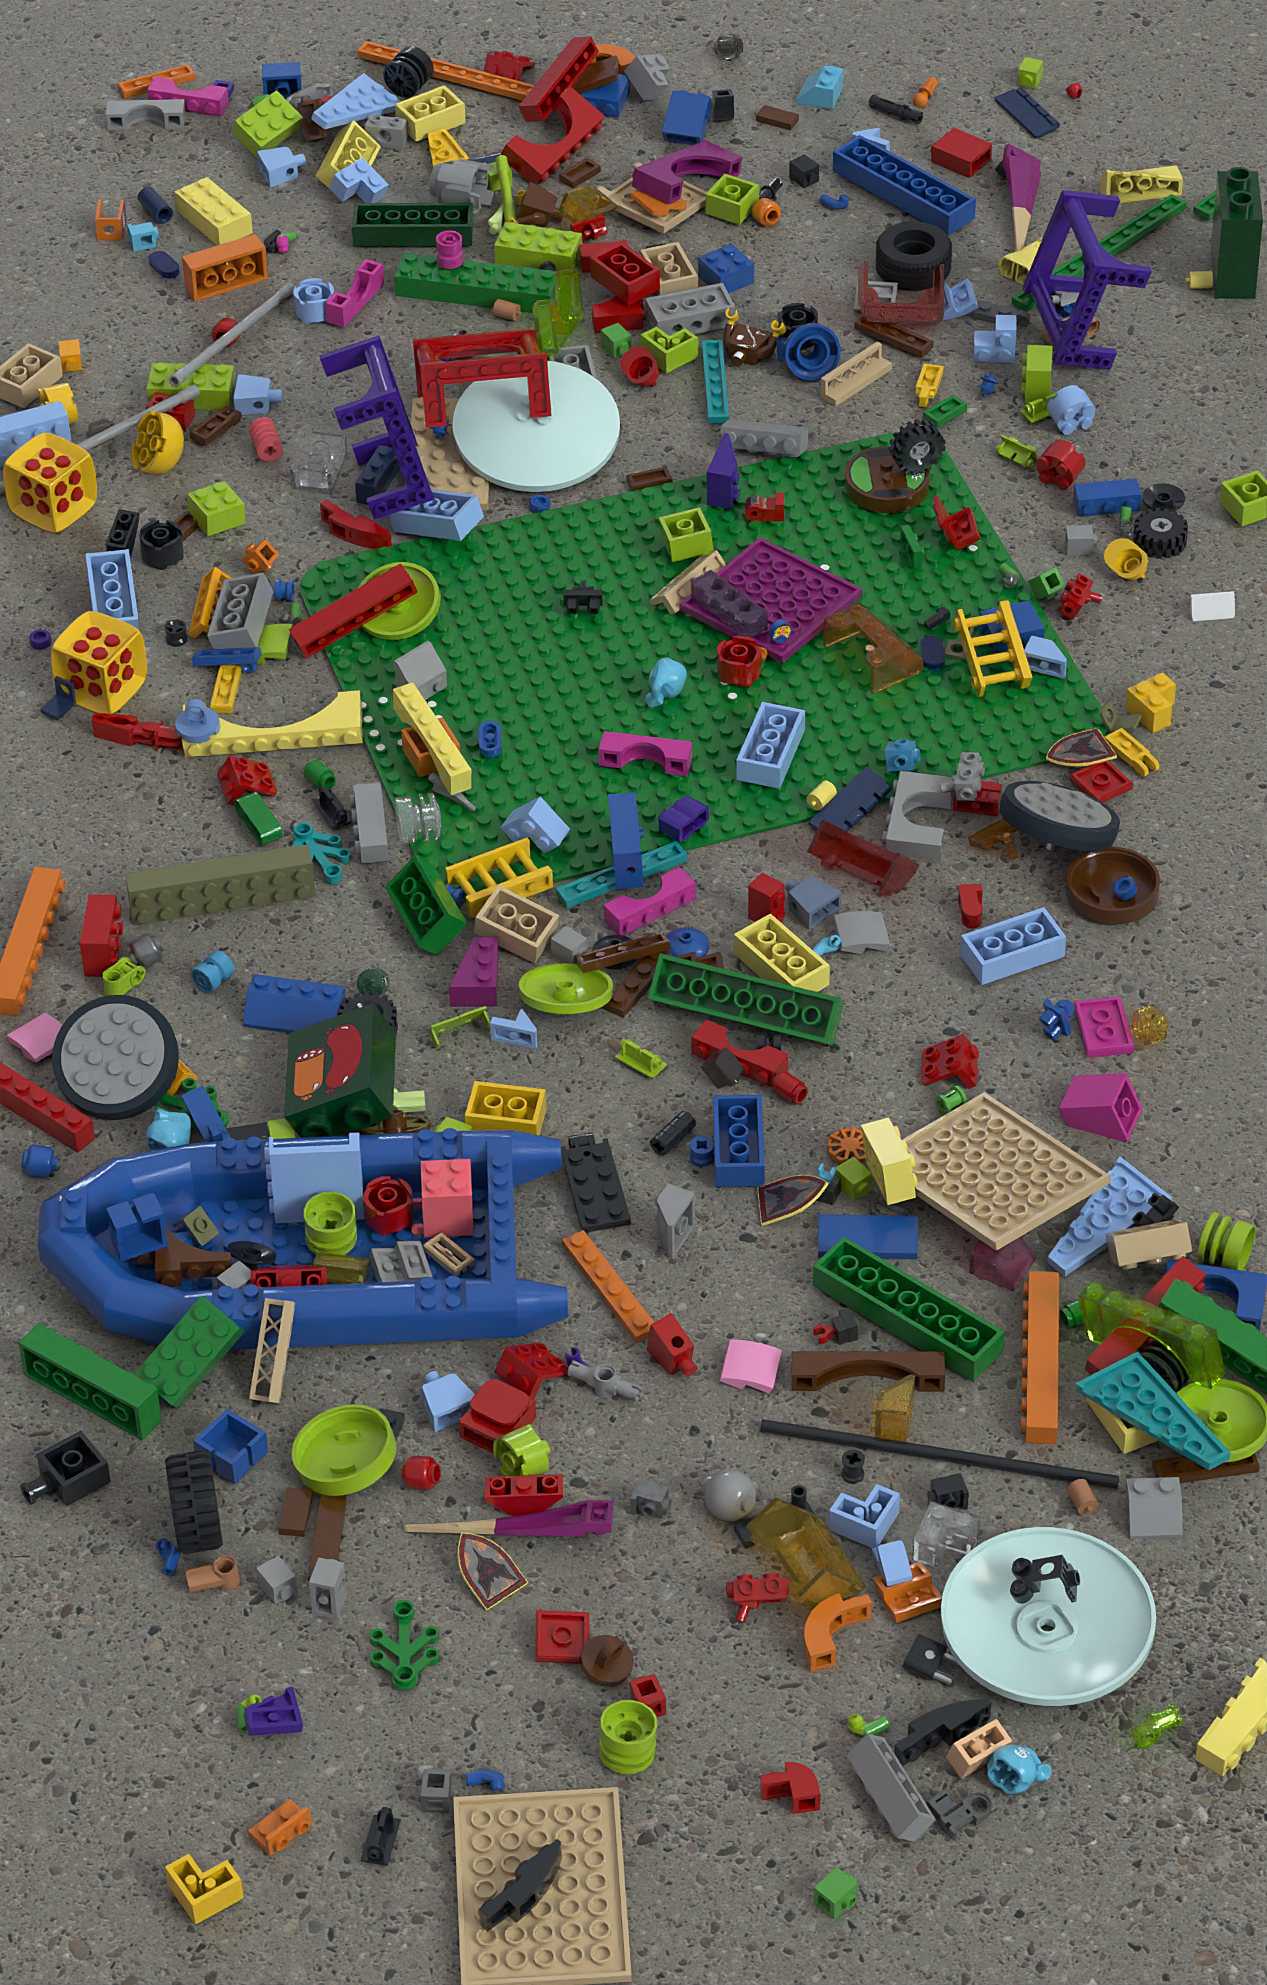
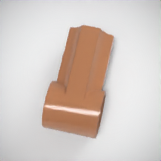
(214, 1575)

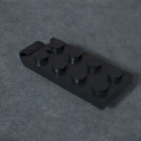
(594, 1183)

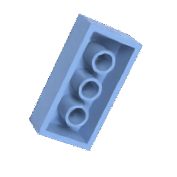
(24, 425)
(446, 517)
(112, 585)
(770, 745)
(1012, 946)

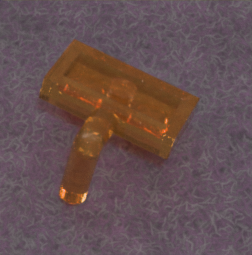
(993, 833)

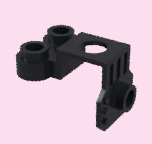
(1030, 1577)

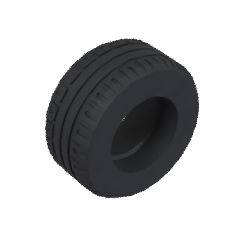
(910, 254)

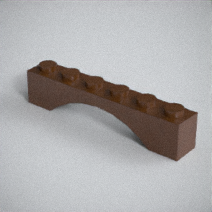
(819, 1368)

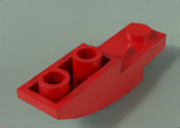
(358, 530)

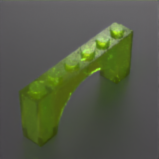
(559, 317)
(1188, 1340)

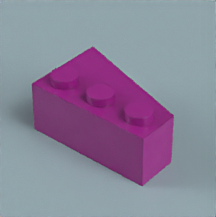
(477, 975)

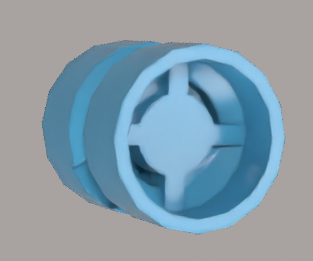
(214, 970)

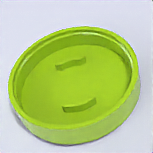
(344, 1450)

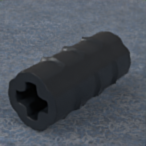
(672, 1133)

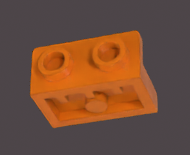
(280, 1827)

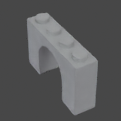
(911, 792)

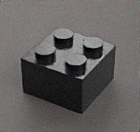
(74, 1467)

